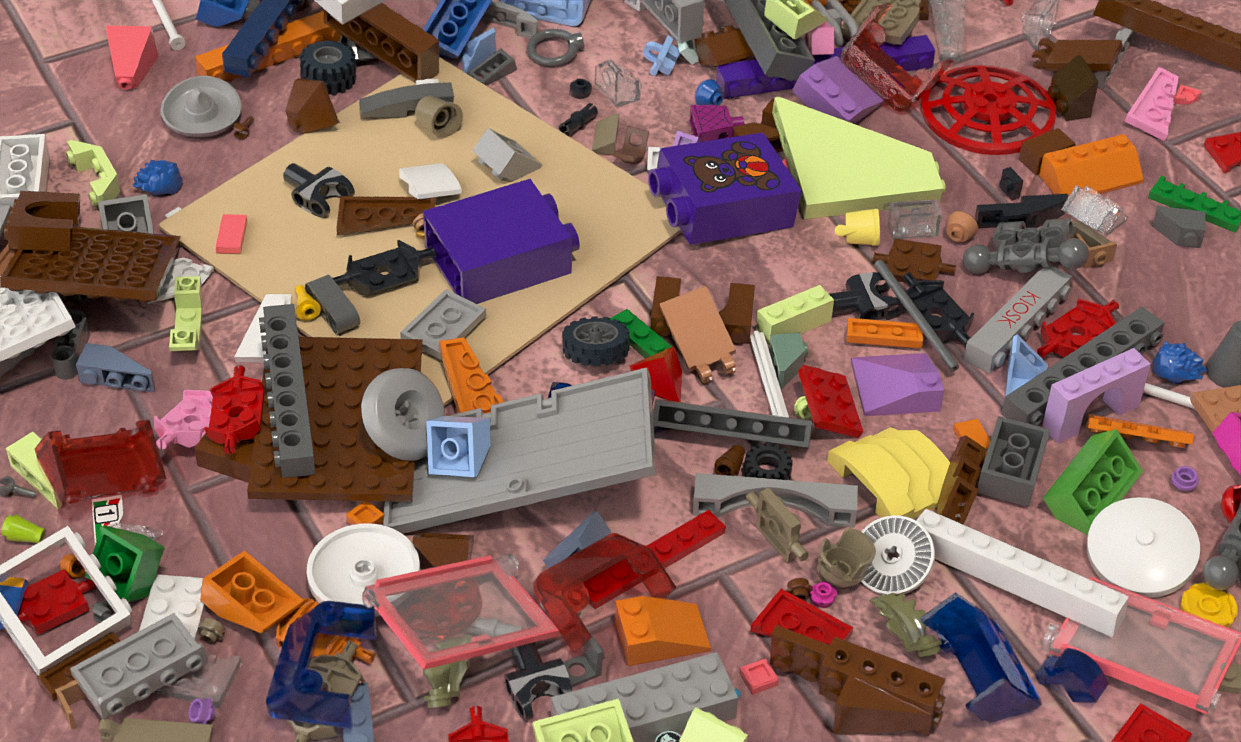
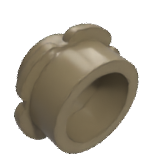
(211, 630)

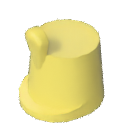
(861, 227)

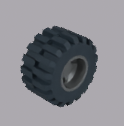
(329, 63)

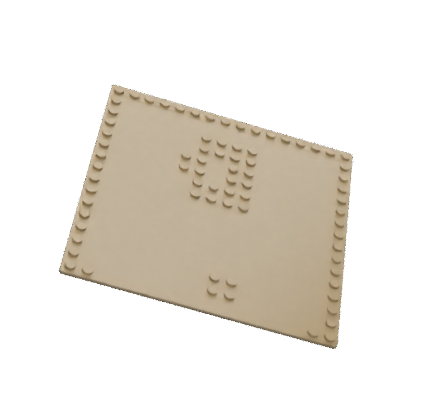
(288, 247)

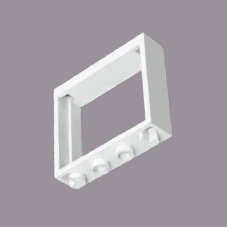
(105, 585)

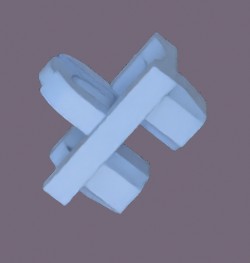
(666, 58)

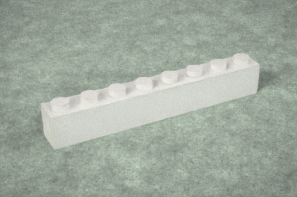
(1025, 574)

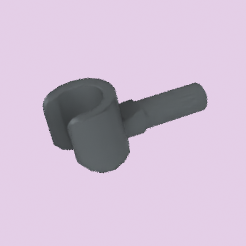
(10, 483)
(101, 611)

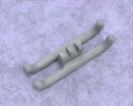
(835, 15)

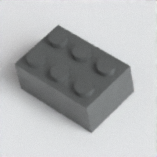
(1013, 461)

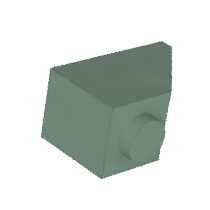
(787, 355)

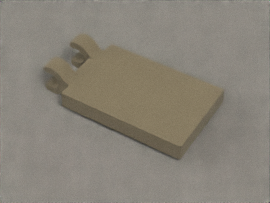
(154, 731)

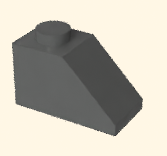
(1180, 225)

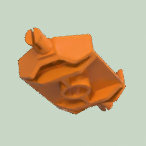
(326, 643)

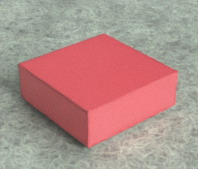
(759, 676)

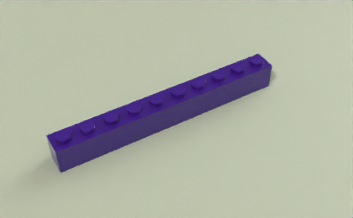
(748, 77)

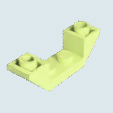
(90, 156)
(188, 314)

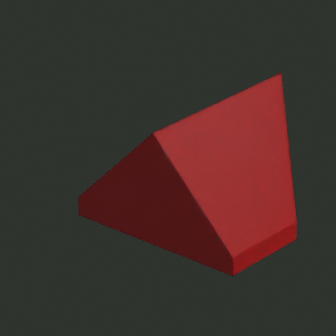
(664, 373)

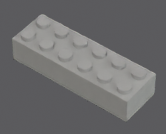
(661, 697)

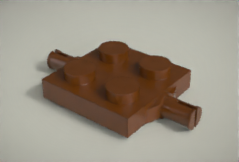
(915, 257)

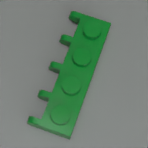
(1179, 197)

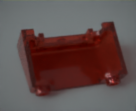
(101, 463)

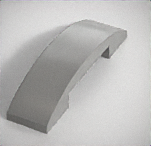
(511, 17)

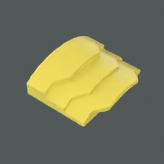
(897, 467)

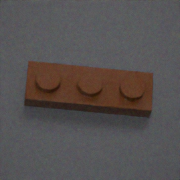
(61, 674)

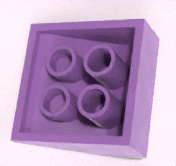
(836, 91)

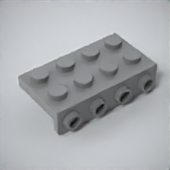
(139, 665)

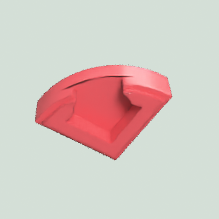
(1187, 95)

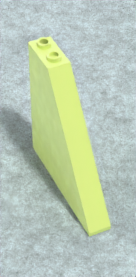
(850, 166)

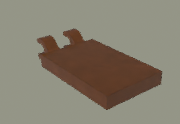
(1098, 54)

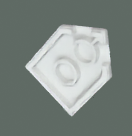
(181, 268)

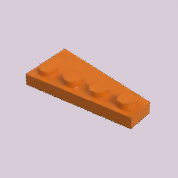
(466, 379)
(1149, 432)

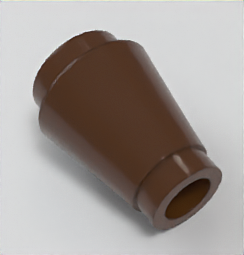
(730, 462)

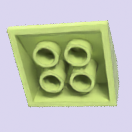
(590, 724)

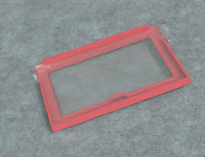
(460, 610)
(1156, 650)

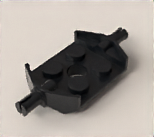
(401, 264)
(933, 299)

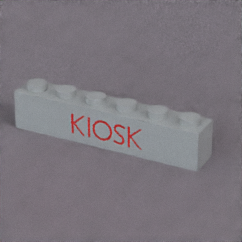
(1018, 316)

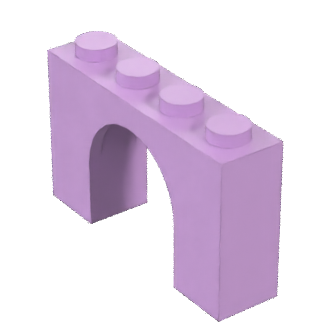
(1120, 379)

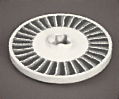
(914, 551)

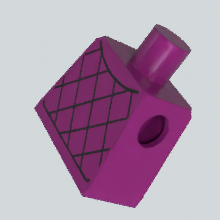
(712, 122)

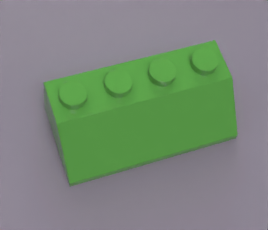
(1093, 480)

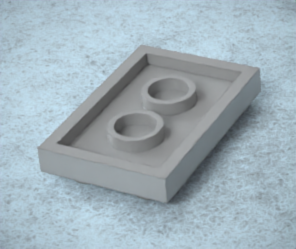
(444, 319)

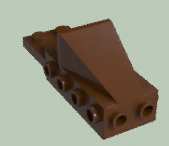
(863, 698)

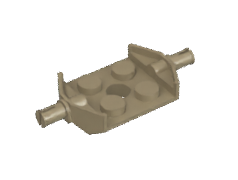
(339, 677)

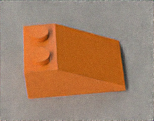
(248, 594)
(659, 629)

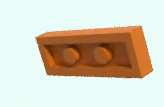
(884, 333)

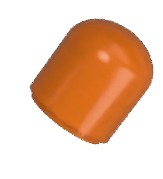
(67, 562)

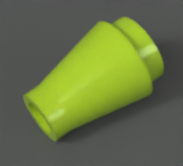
(19, 529)

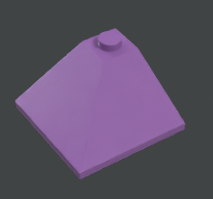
(898, 384)

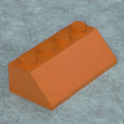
(1100, 165)

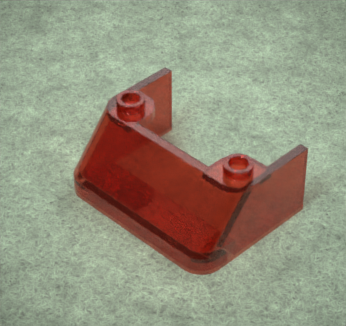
(880, 71)
(562, 587)

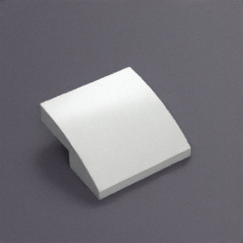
(430, 181)

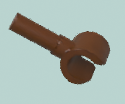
(242, 129)

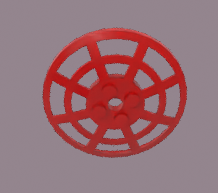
(976, 105)

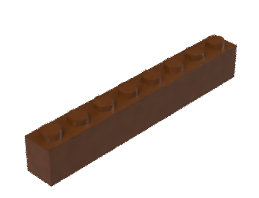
(1175, 29)

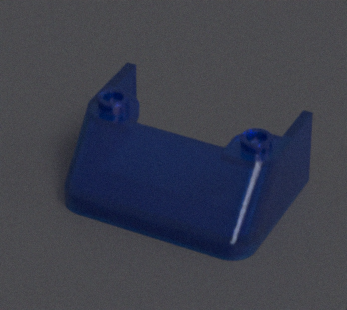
(986, 659)
(295, 689)

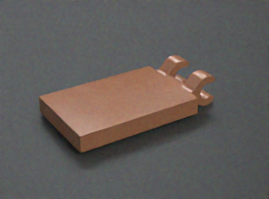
(699, 332)

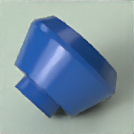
(709, 93)

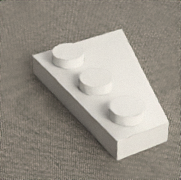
(251, 346)

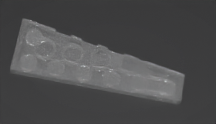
(948, 27)

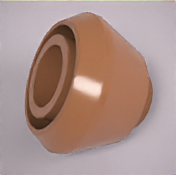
(961, 226)

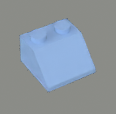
(457, 445)

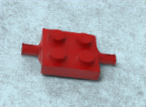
(53, 601)

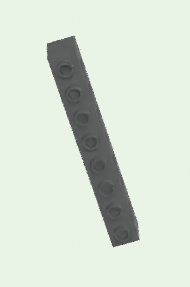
(1136, 331)
(288, 391)

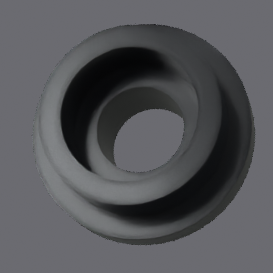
(580, 88)

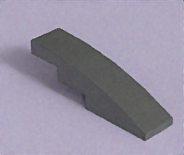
(399, 100)

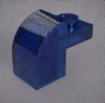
(1077, 673)

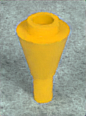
(307, 307)

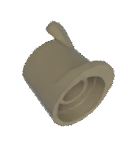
(439, 115)

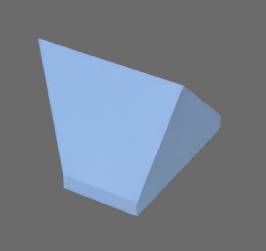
(478, 50)
(1022, 364)

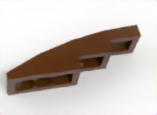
(960, 480)

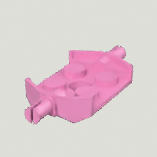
(186, 420)

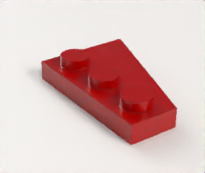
(801, 618)

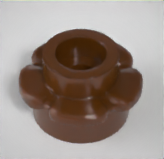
(800, 588)

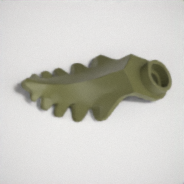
(906, 623)
(445, 683)

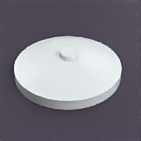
(1143, 547)
(357, 558)

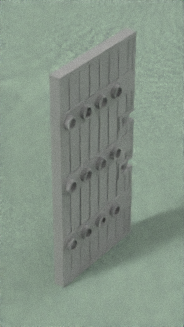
(543, 451)

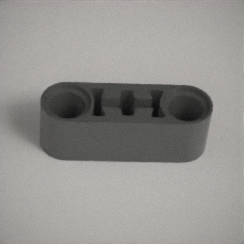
(334, 304)
(70, 346)

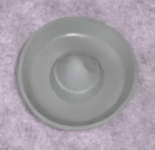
(201, 107)
(397, 412)

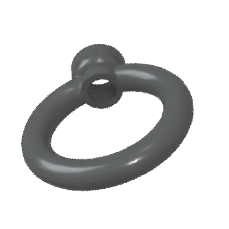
(575, 43)

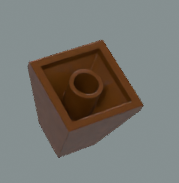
(310, 107)
(444, 548)

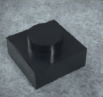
(1011, 183)

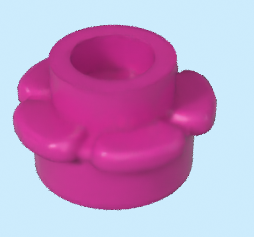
(823, 595)

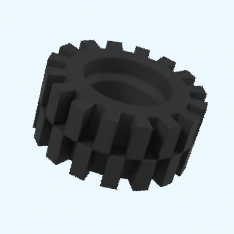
(768, 455)

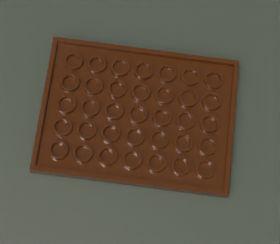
(344, 454)

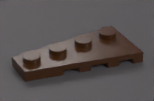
(373, 213)

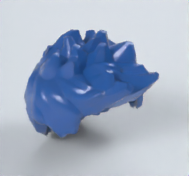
(159, 178)
(1178, 363)

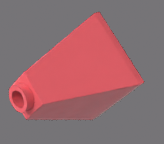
(132, 53)

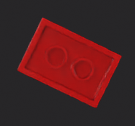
(830, 401)

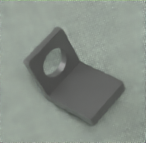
(590, 660)

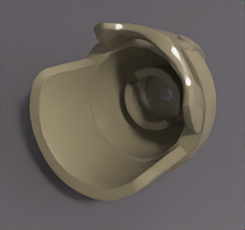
(847, 560)

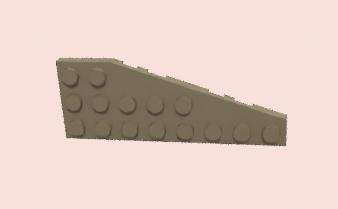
(897, 21)

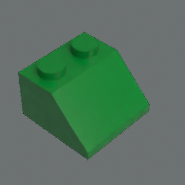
(128, 560)

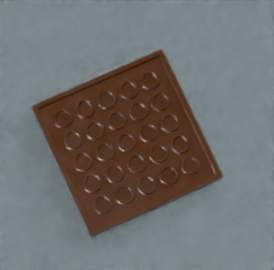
(97, 266)

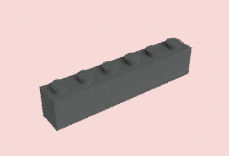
(732, 423)

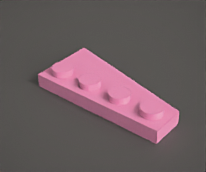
(1154, 105)

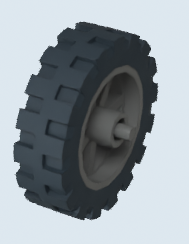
(595, 341)

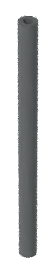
(916, 315)

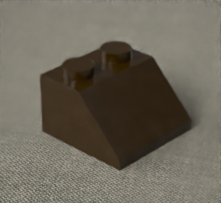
(1074, 90)

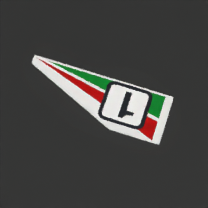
(106, 512)

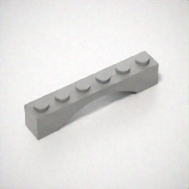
(825, 501)

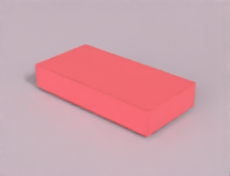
(231, 233)

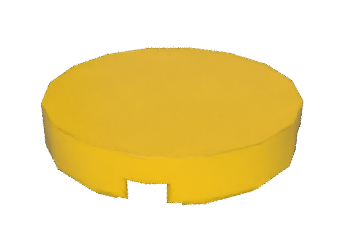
(1210, 604)

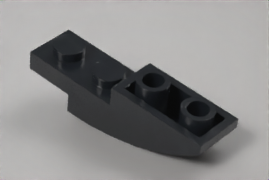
(1031, 209)

